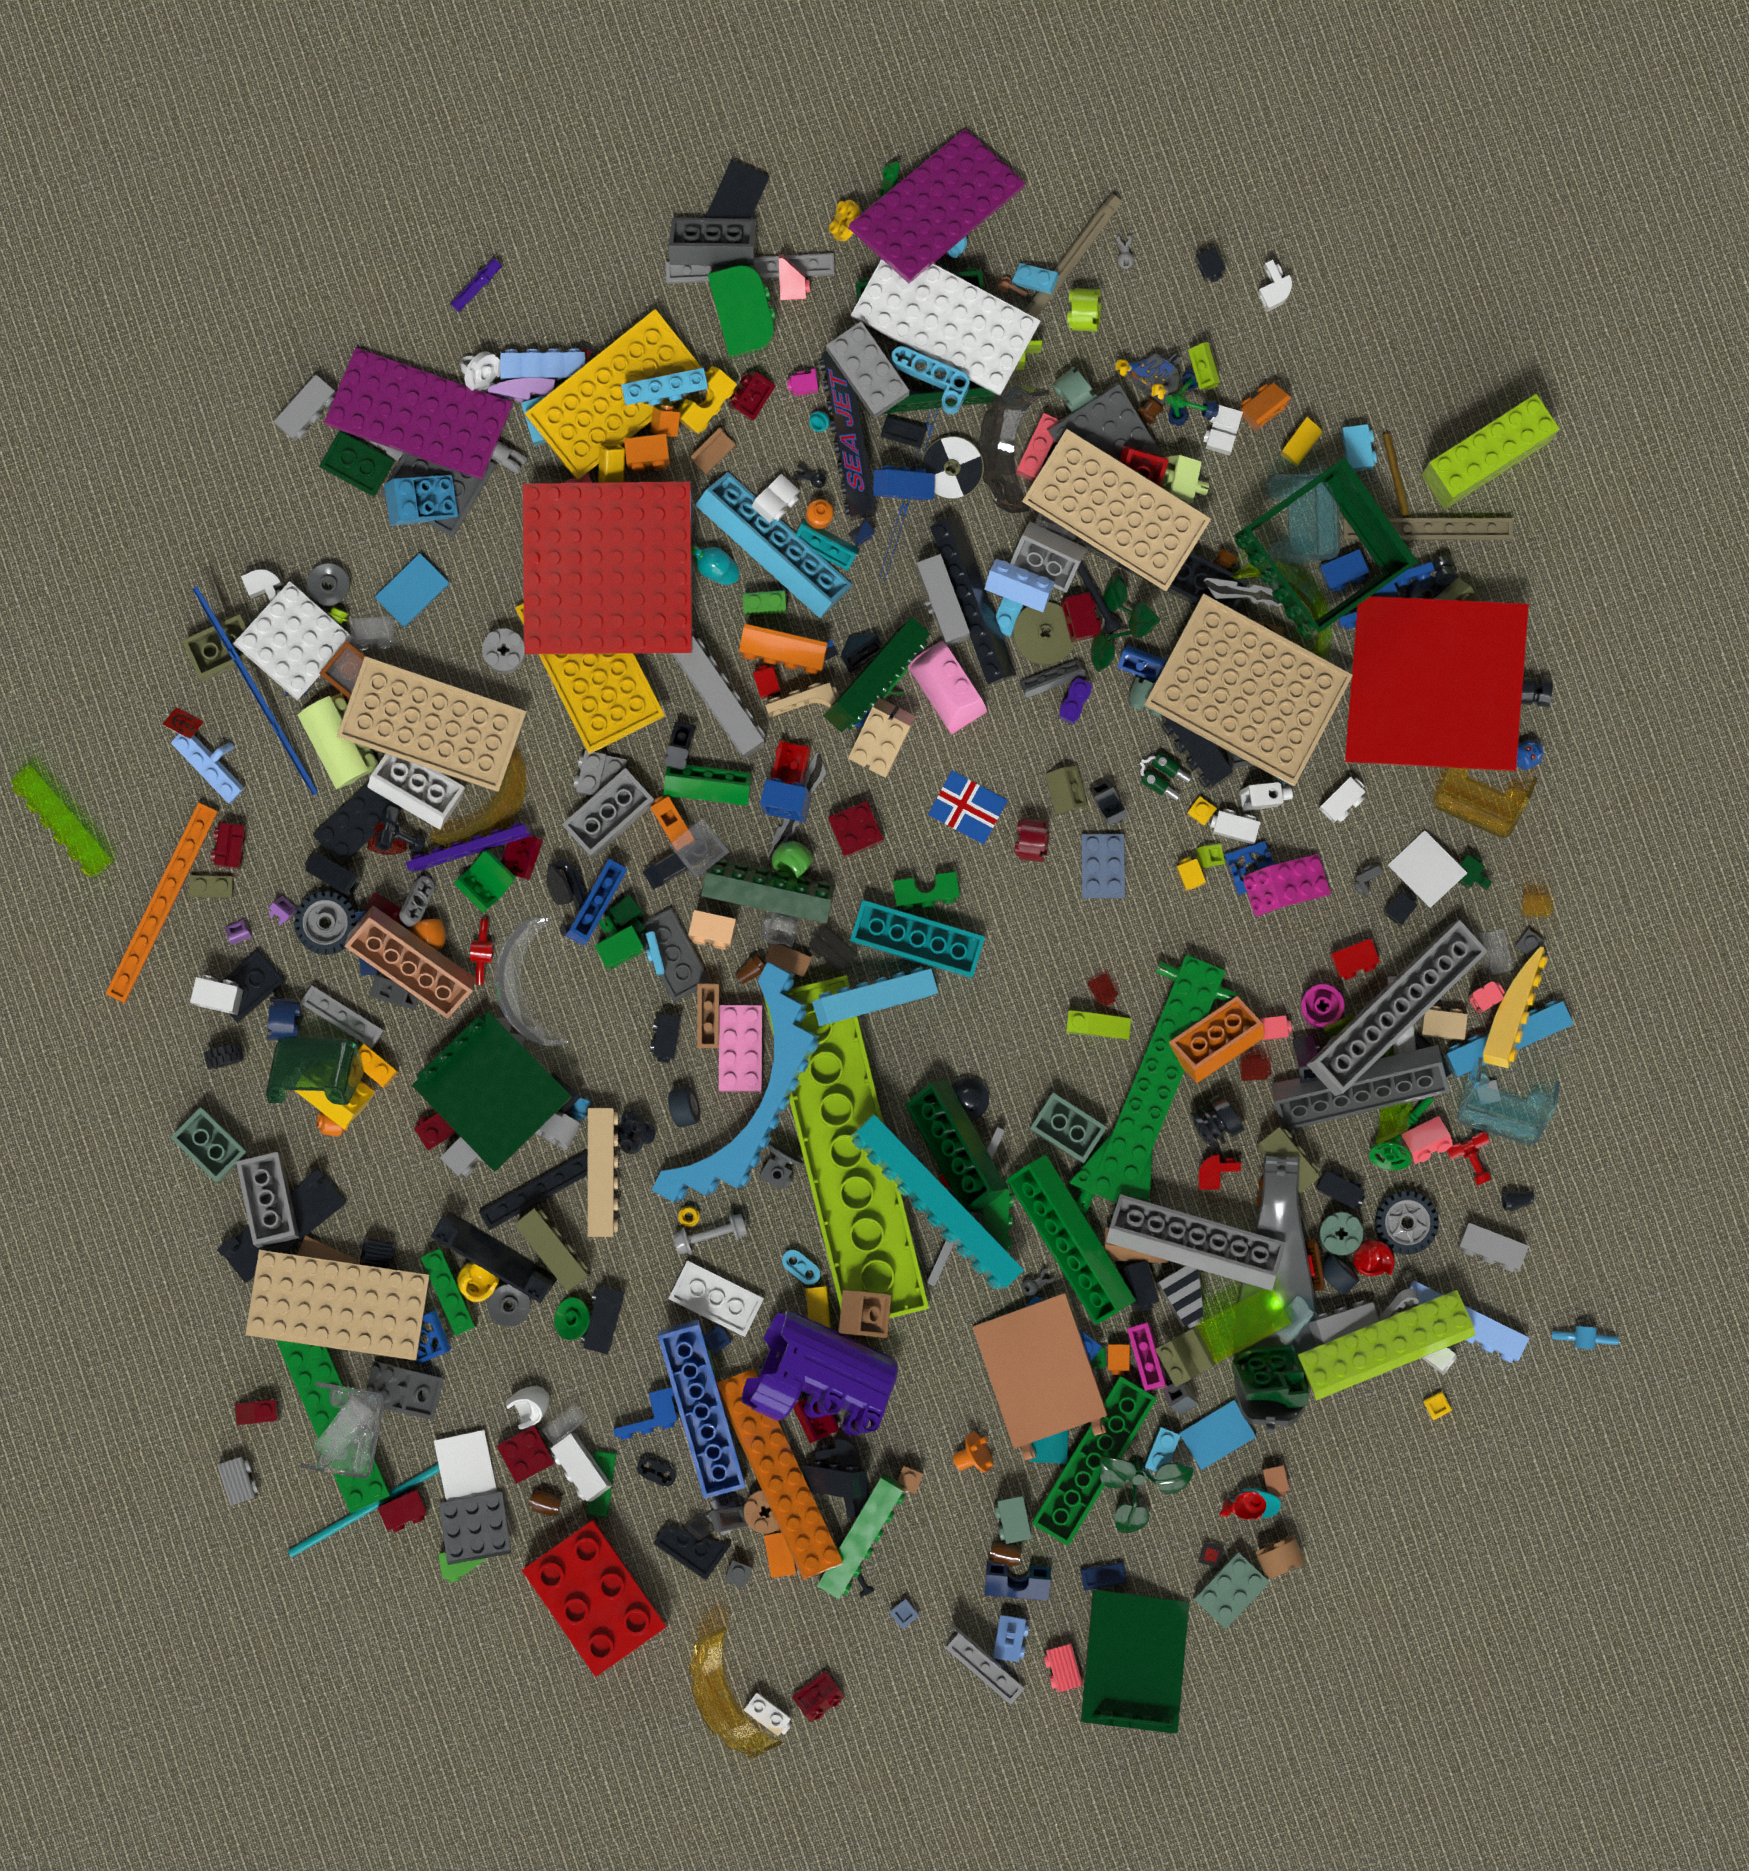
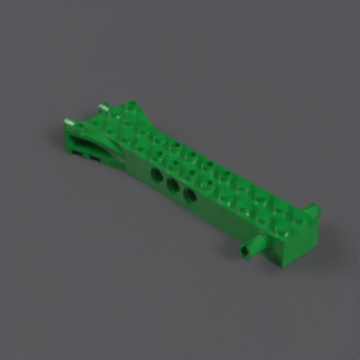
(1125, 1157)

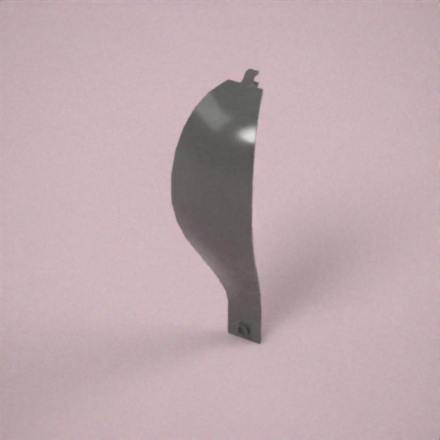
(1281, 1221)

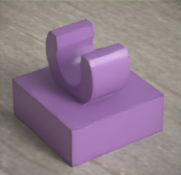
(283, 909)

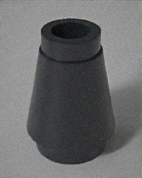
(1516, 1199)

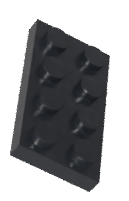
(353, 824)

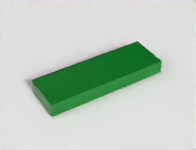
(600, 1505)

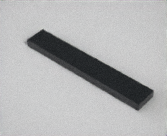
(536, 1191)

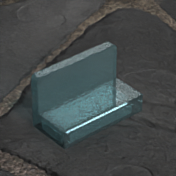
(1300, 1315)

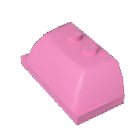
(947, 687)

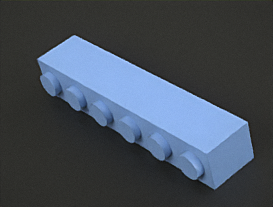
(1487, 1331)

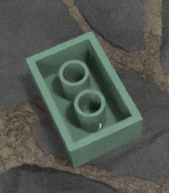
(1068, 1128)
(209, 1145)
(1231, 1590)

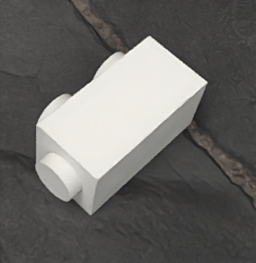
(1347, 795)
(1234, 826)
(768, 1714)

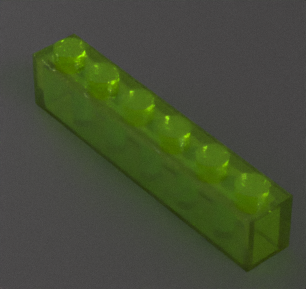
(62, 821)

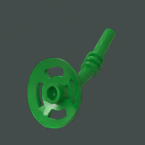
(1390, 1149)

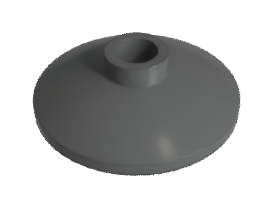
(320, 576)
(784, 1156)
(515, 1313)

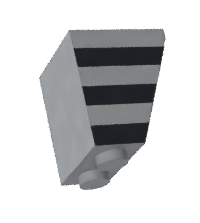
(1184, 1295)

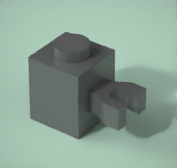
(1180, 1397)

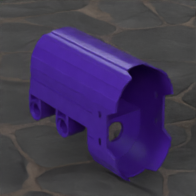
(827, 1368)

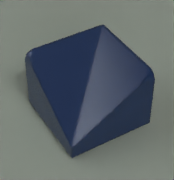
(861, 534)

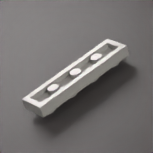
(342, 1017)
(986, 1670)

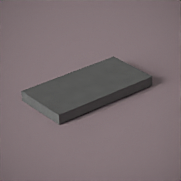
(679, 959)

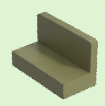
(1066, 789)

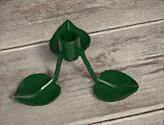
(1140, 623)
(1117, 1471)

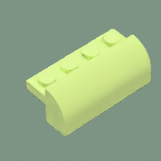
(342, 759)

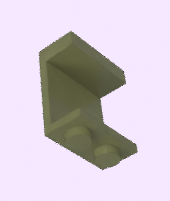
(1185, 1356)

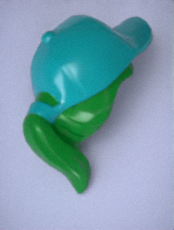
(715, 565)

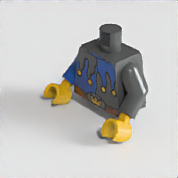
(1153, 375)

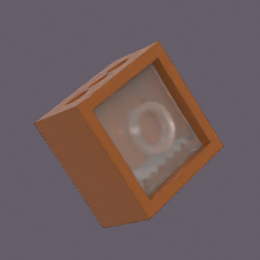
(343, 669)

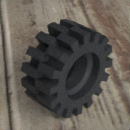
(223, 1056)

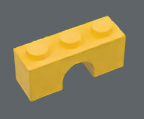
(719, 389)

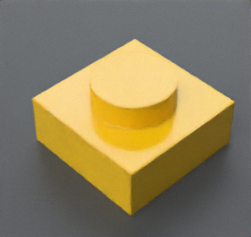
(1201, 811)

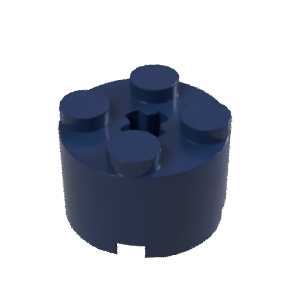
(282, 1018)

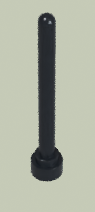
(1111, 623)

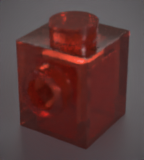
(1254, 1069)

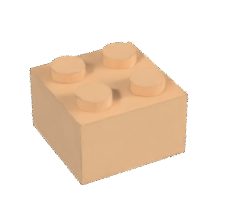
(712, 929)

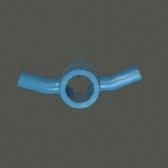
(1585, 1337)

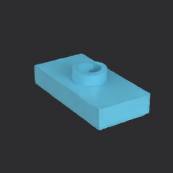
(654, 953)

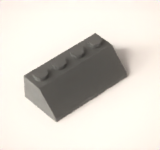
(712, 242)

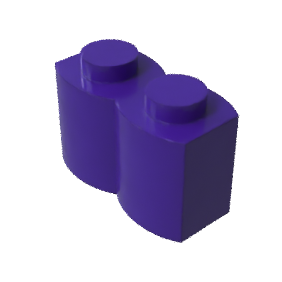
(1077, 697)

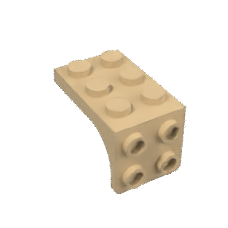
(815, 694)

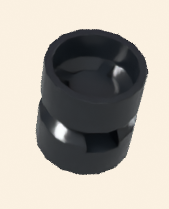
(1529, 690)

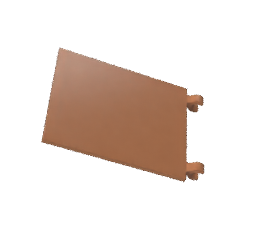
(1040, 1372)

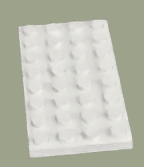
(948, 322)

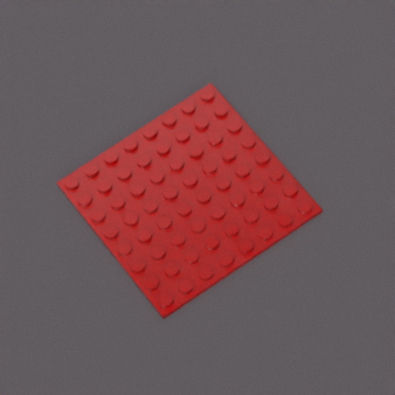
(607, 568)
(1437, 683)

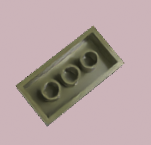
(552, 1250)

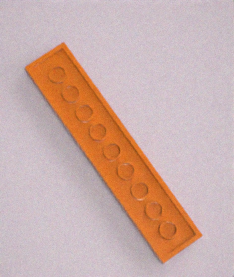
(780, 1481)

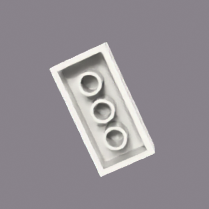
(417, 789)

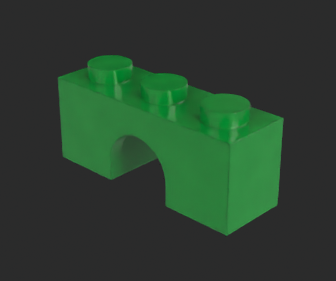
(945, 890)

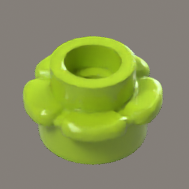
(338, 615)

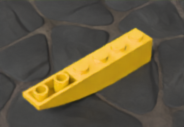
(1513, 1013)

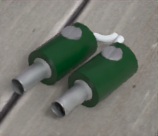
(1156, 782)

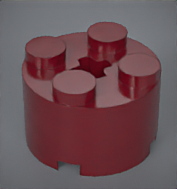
(1033, 839)

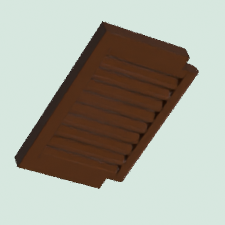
(1313, 1250)

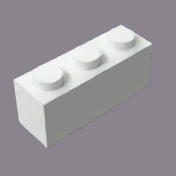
(580, 1467)

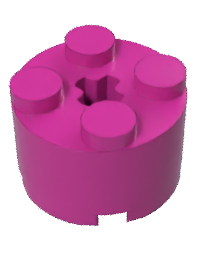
(1328, 996)

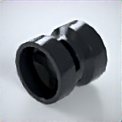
(1444, 570)

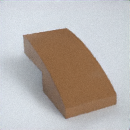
(788, 959)

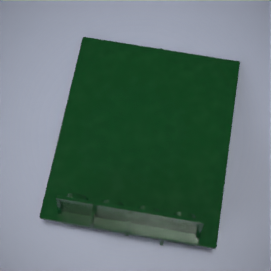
(490, 1090)
(1135, 1662)

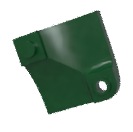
(1272, 1375)

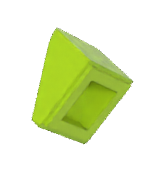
(1210, 856)

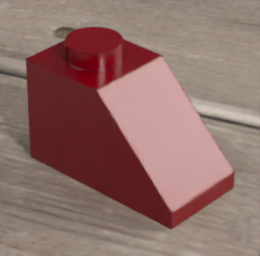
(257, 1412)

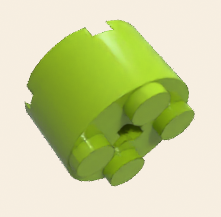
(1085, 309)

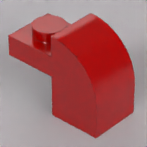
(1209, 1172)

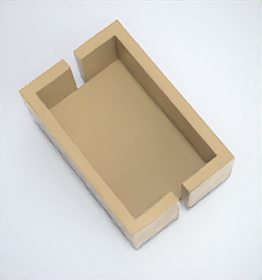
(882, 737)

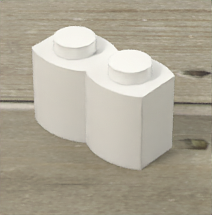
(776, 498)

